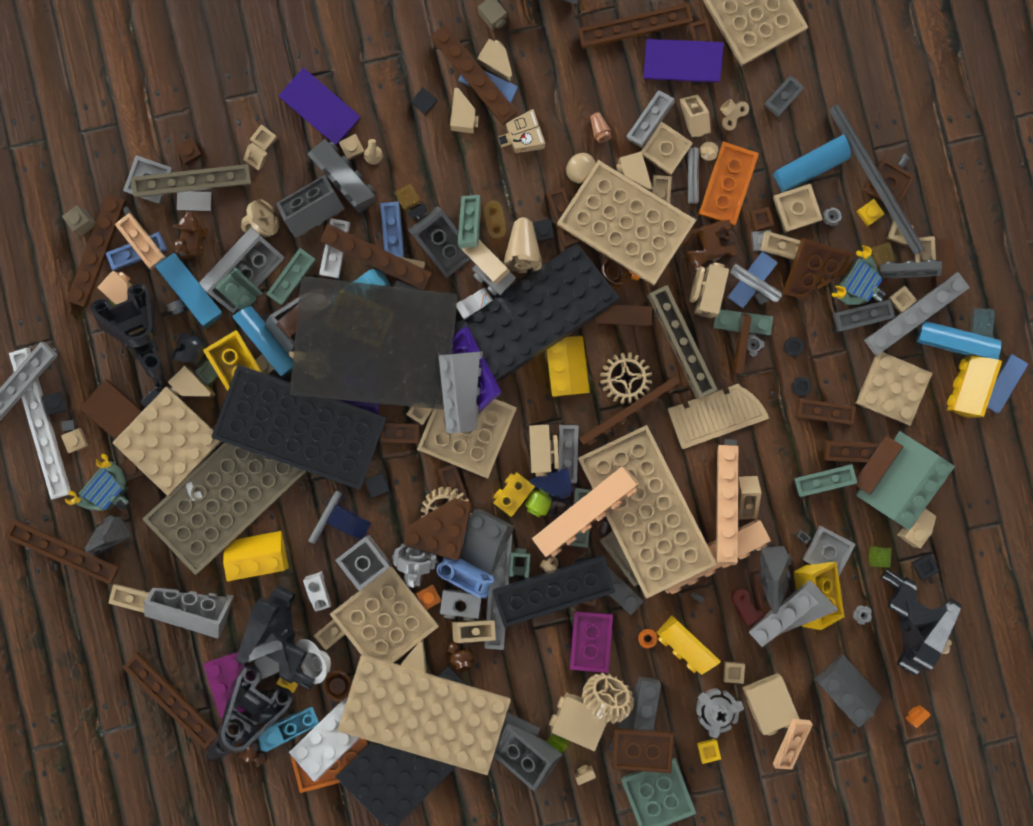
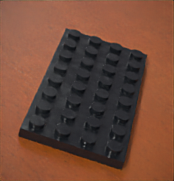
(539, 311)
(298, 430)
(391, 779)

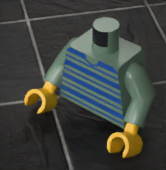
(860, 281)
(103, 489)

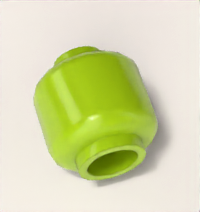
(538, 503)

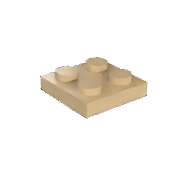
(666, 148)
(797, 208)

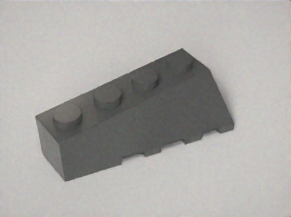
(342, 176)
(645, 706)

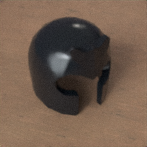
(189, 349)

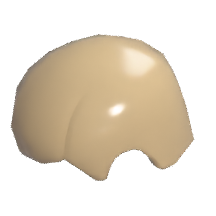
(579, 167)

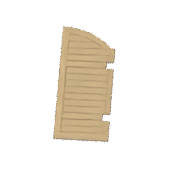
(716, 415)

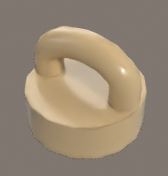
(546, 565)

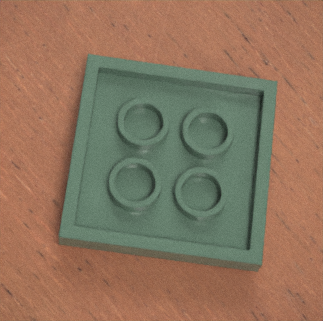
(658, 797)

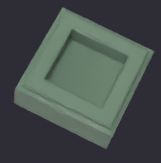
(207, 373)

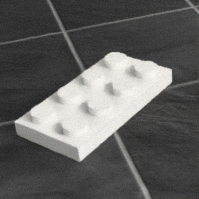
(323, 744)

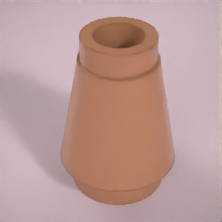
(600, 128)

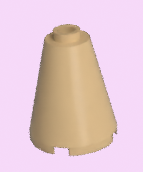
(522, 248)

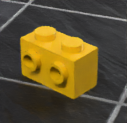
(513, 494)

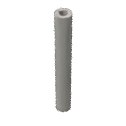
(322, 522)

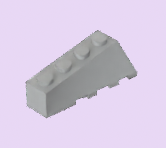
(460, 390)
(189, 610)
(796, 610)

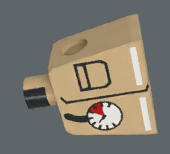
(523, 134)

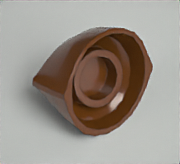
(614, 273)
(337, 685)

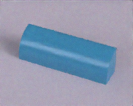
(813, 164)
(189, 290)
(257, 331)
(958, 340)

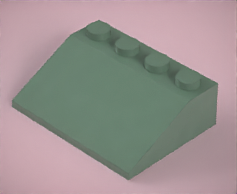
(908, 482)

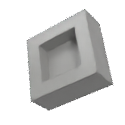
(757, 237)

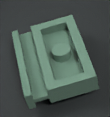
(238, 289)

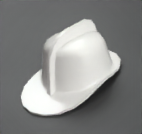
(316, 663)

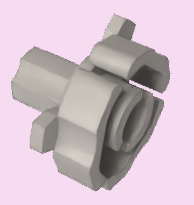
(413, 563)
(718, 723)

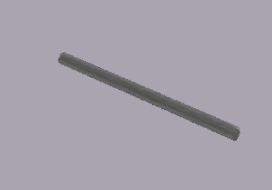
(876, 179)

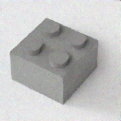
(363, 562)

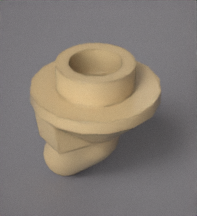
(708, 151)
(373, 153)

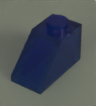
(555, 483)
(348, 522)

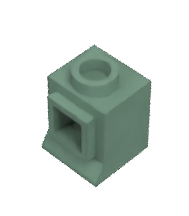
(519, 570)

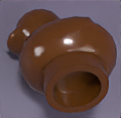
(460, 659)
(250, 754)

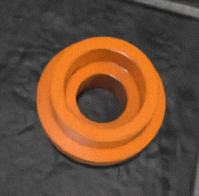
(652, 642)

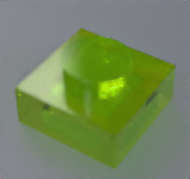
(880, 557)
(558, 742)

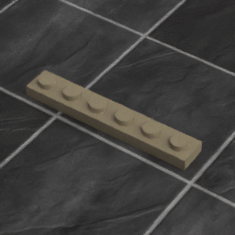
(190, 180)

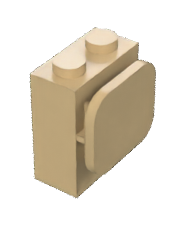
(709, 289)
(542, 450)
(770, 704)
(577, 723)

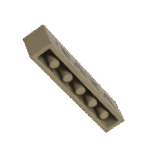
(682, 342)

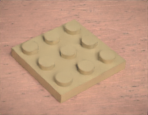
(894, 388)

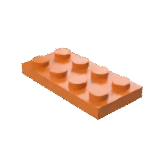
(728, 183)
(306, 784)

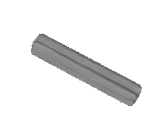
(693, 175)
(756, 283)

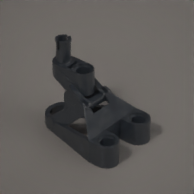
(128, 317)
(272, 635)
(921, 647)
(247, 697)

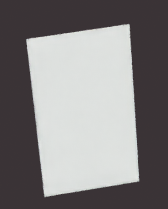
(194, 201)

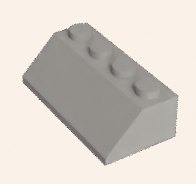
(251, 256)

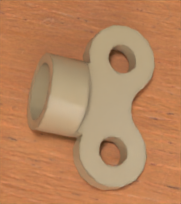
(732, 113)

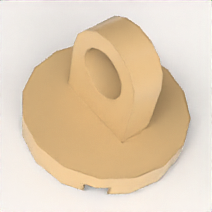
(261, 218)

